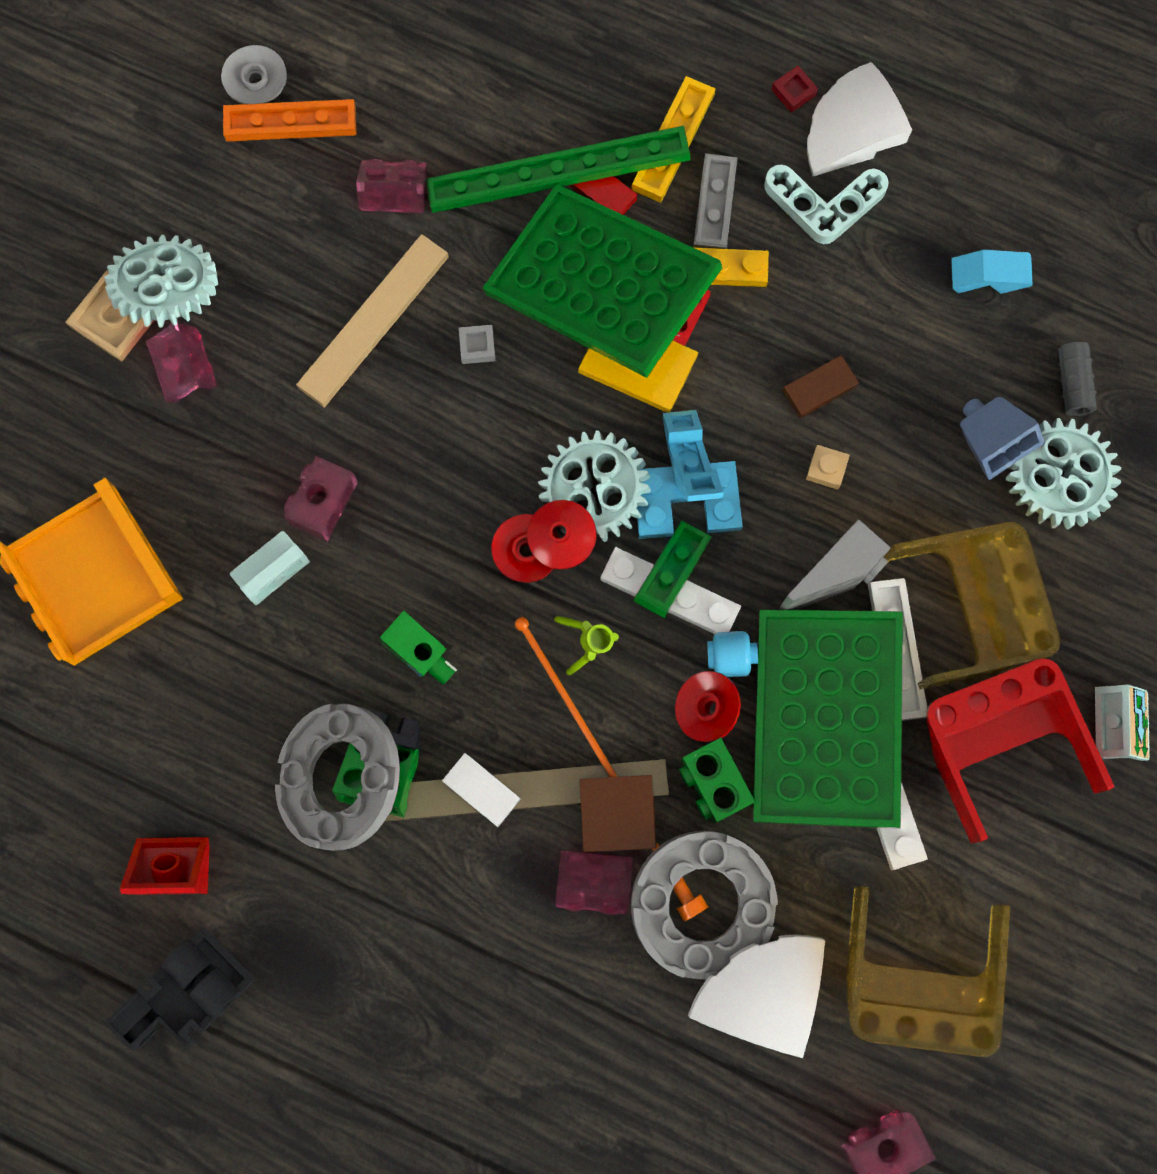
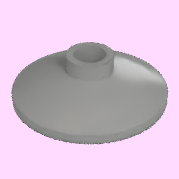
(250, 64)

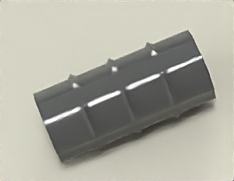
(1077, 378)

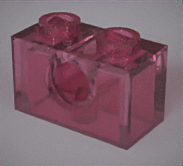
(322, 517)
(910, 1146)

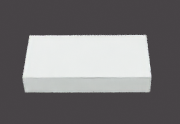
(481, 790)

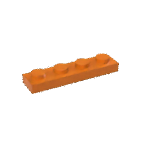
(289, 120)

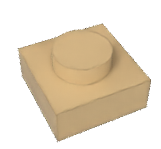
(827, 467)

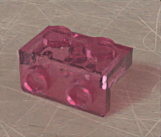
(391, 186)
(180, 361)
(594, 882)

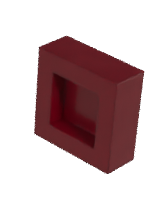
(794, 89)

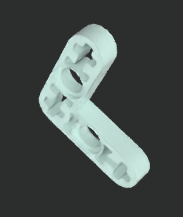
(820, 210)

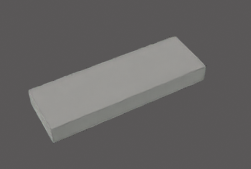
(715, 201)

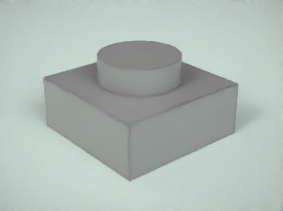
(477, 344)

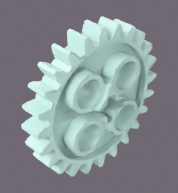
(161, 280)
(623, 479)
(1053, 500)

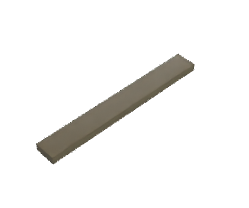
(534, 788)

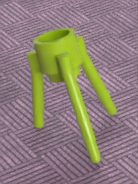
(594, 640)

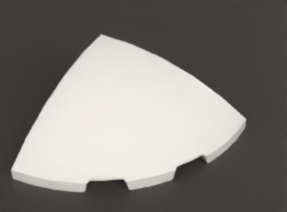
(855, 121)
(766, 993)

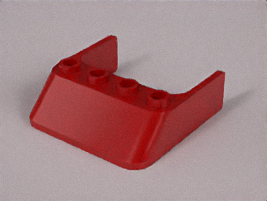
(1002, 716)

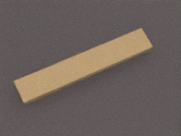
(372, 320)

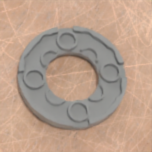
(379, 778)
(666, 867)

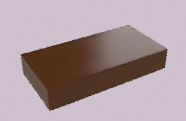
(820, 386)

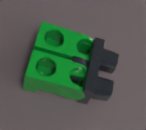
(409, 751)

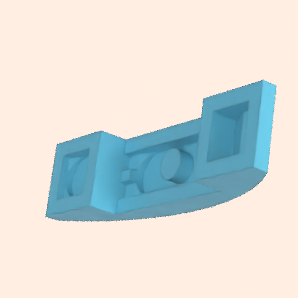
(689, 457)

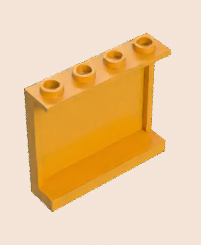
(89, 575)

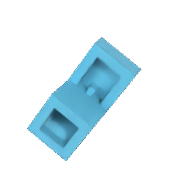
(999, 269)

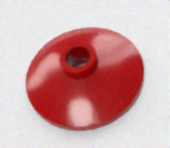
(576, 543)
(506, 548)
(694, 705)

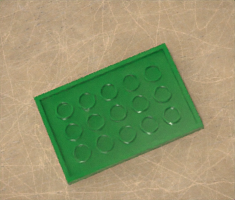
(602, 279)
(829, 718)

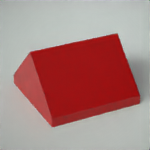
(167, 867)

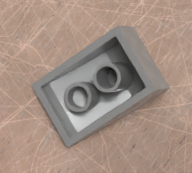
(851, 560)

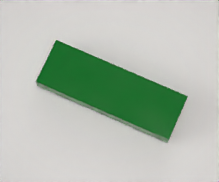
(672, 569)

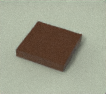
(618, 813)

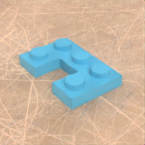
(720, 513)

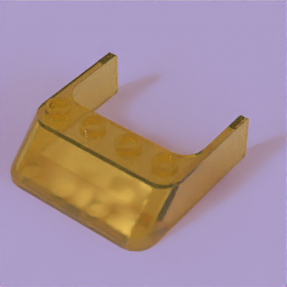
(998, 595)
(925, 1006)

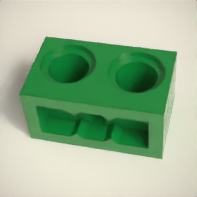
(725, 777)

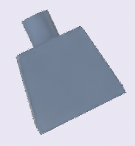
(999, 434)

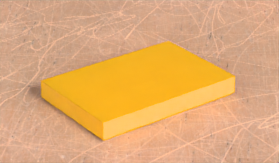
(661, 385)

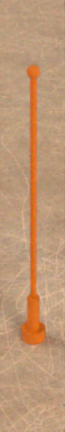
(690, 905)

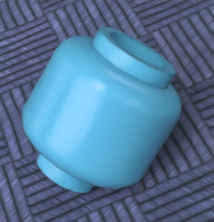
(732, 653)

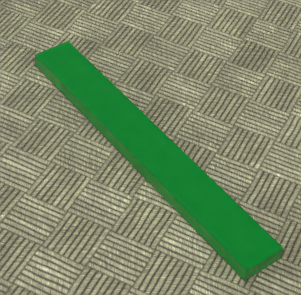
(559, 168)

